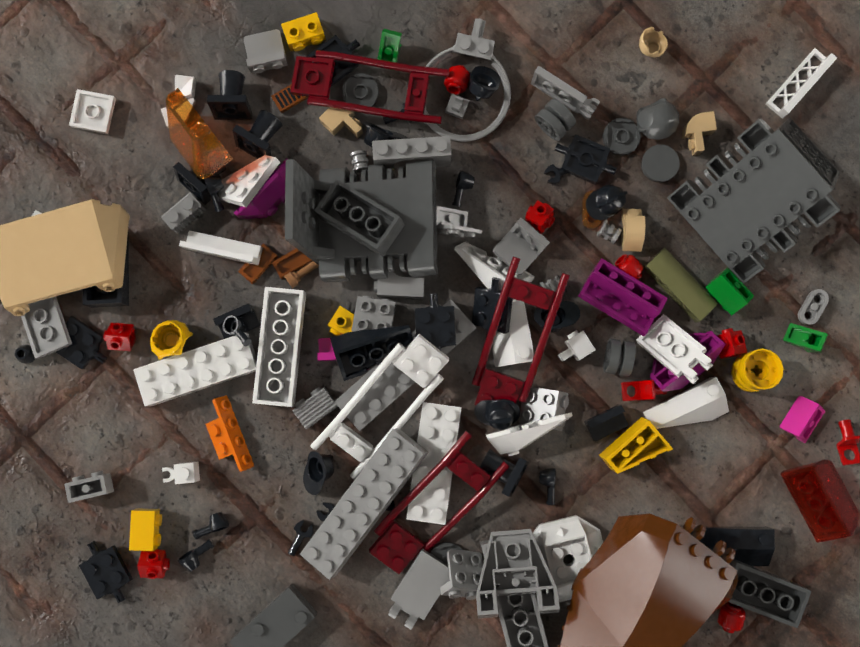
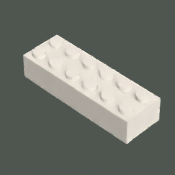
(279, 347)
(195, 370)
(437, 435)

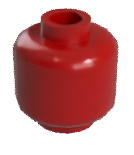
(458, 79)
(630, 265)
(731, 617)

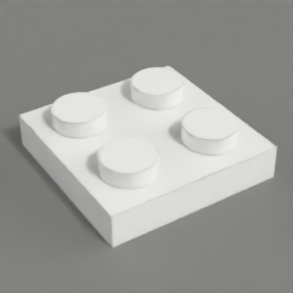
(92, 111)

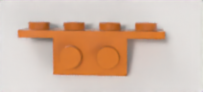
(227, 435)

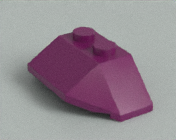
(268, 197)
(668, 381)

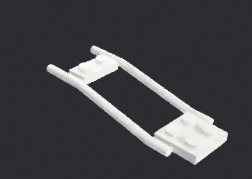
(418, 361)

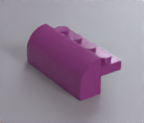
(622, 297)

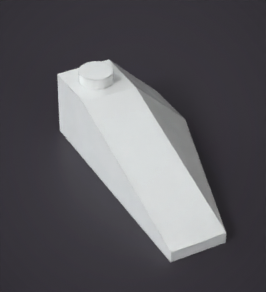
(487, 267)
(515, 345)
(697, 404)
(520, 436)

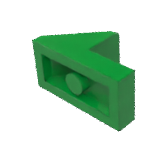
(389, 45)
(805, 337)

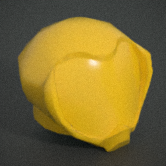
(169, 338)

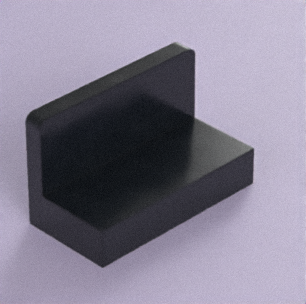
(245, 313)
(606, 422)

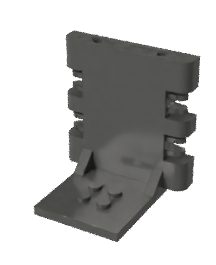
(759, 196)
(337, 253)

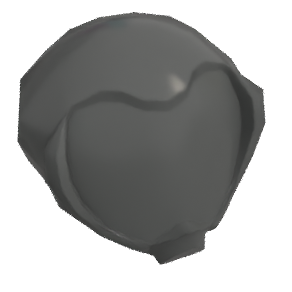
(658, 119)

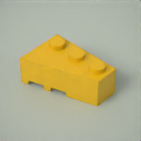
(634, 446)

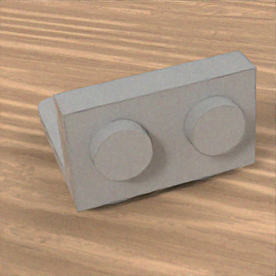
(265, 51)
(454, 222)
(522, 243)
(373, 313)
(544, 404)
(464, 574)

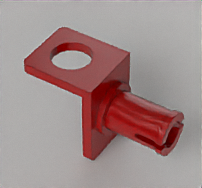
(643, 390)
(848, 442)

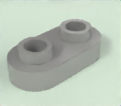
(812, 308)

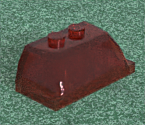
(822, 500)

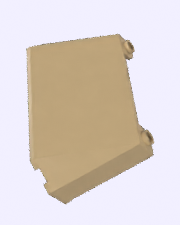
(62, 253)

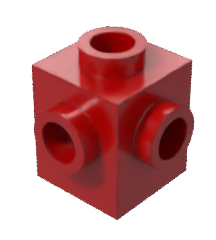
(540, 216)
(120, 336)
(734, 343)
(153, 564)

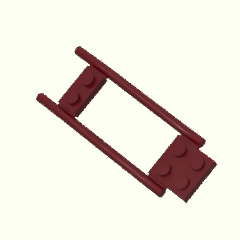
(314, 76)
(499, 385)
(396, 544)

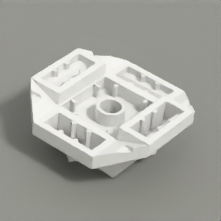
(565, 537)

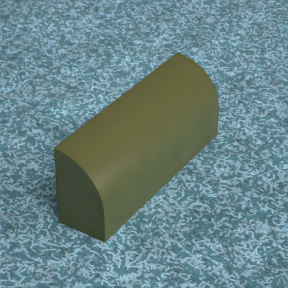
(680, 285)

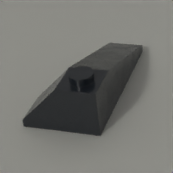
(365, 348)
(752, 544)

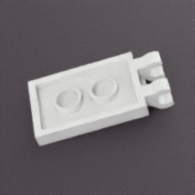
(675, 348)

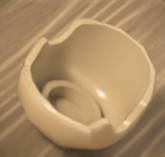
(653, 43)

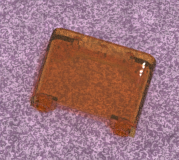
(194, 137)

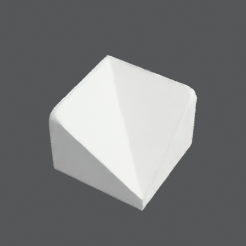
(186, 85)

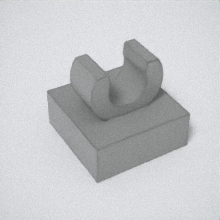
(457, 106)

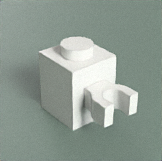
(578, 346)
(183, 473)

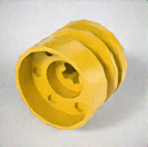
(767, 370)

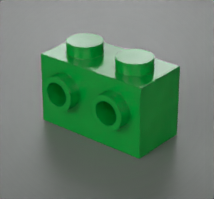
(729, 291)

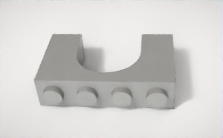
(393, 151)
(399, 287)

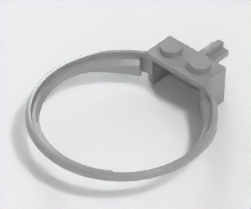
(478, 47)

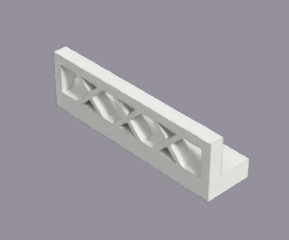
(806, 85)
(222, 247)

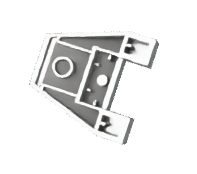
(515, 568)

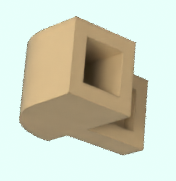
(336, 119)
(696, 128)
(633, 230)

